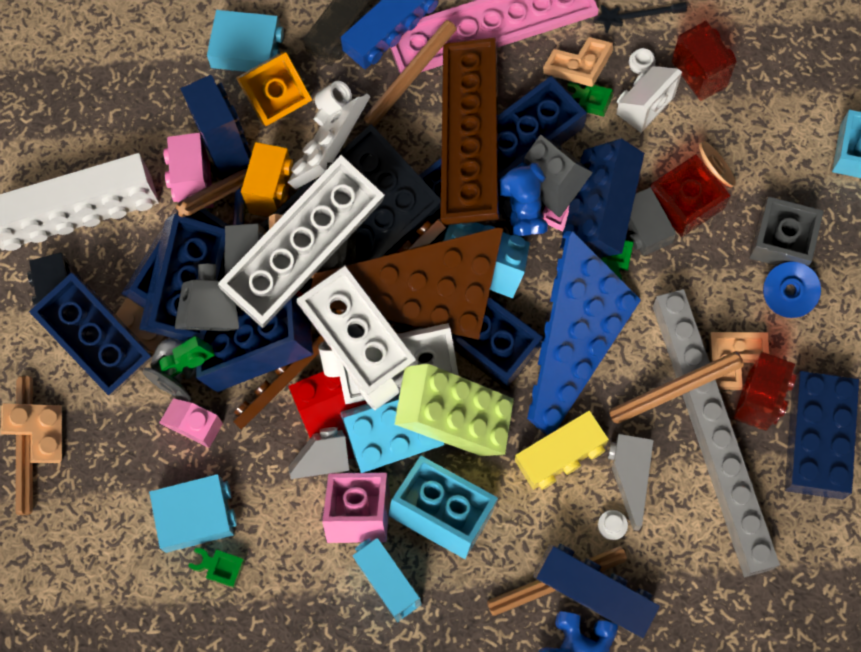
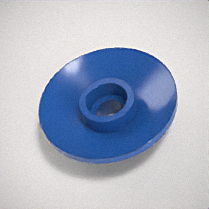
(806, 289)

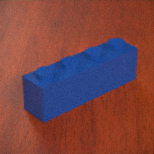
(383, 28)

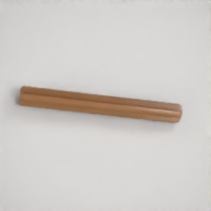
(410, 73)
(211, 194)
(676, 387)
(24, 468)
(538, 589)

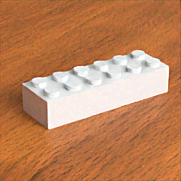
(75, 201)
(301, 241)

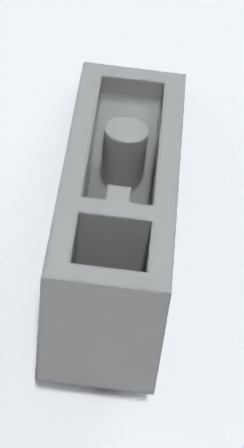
(631, 470)

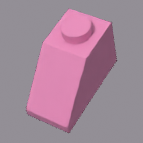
(192, 421)

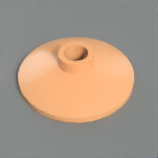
(716, 164)

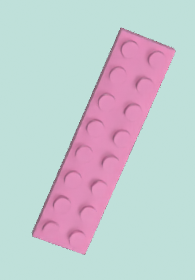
(485, 19)

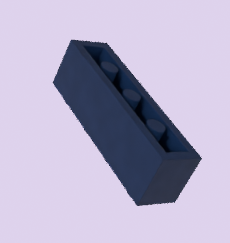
(597, 591)

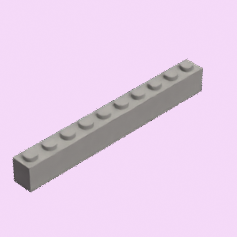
(716, 438)

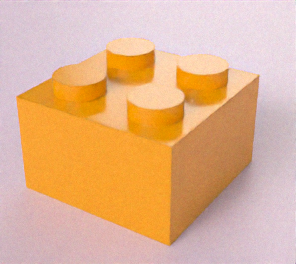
(274, 88)
(267, 179)

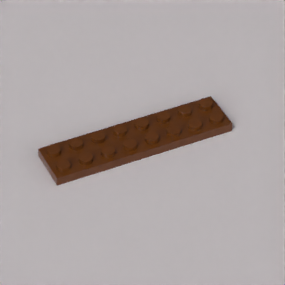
(469, 132)

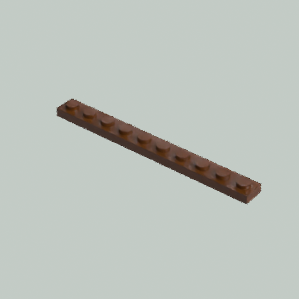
(267, 391)

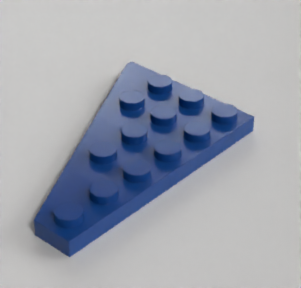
(583, 324)

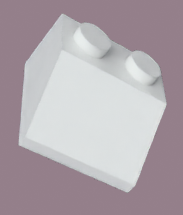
(648, 96)

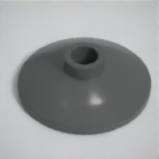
(167, 383)

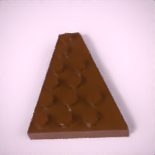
(431, 282)

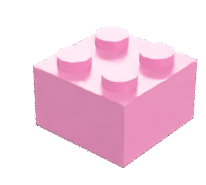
(188, 166)
(356, 507)

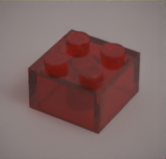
(704, 60)
(690, 195)
(765, 391)

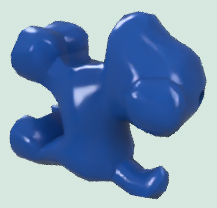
(524, 189)
(577, 642)

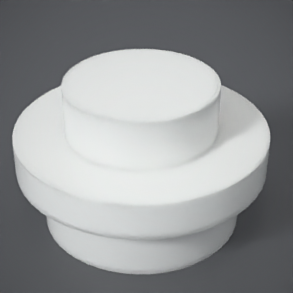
(641, 61)
(612, 525)

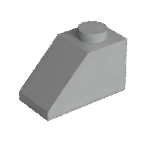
(321, 455)

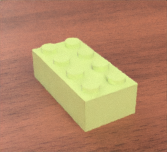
(454, 410)

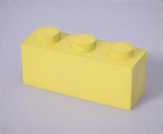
(562, 451)

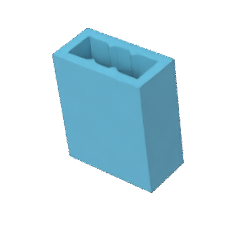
(243, 40)
(192, 513)
(386, 578)

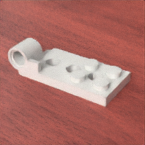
(336, 117)
(431, 339)
(371, 378)

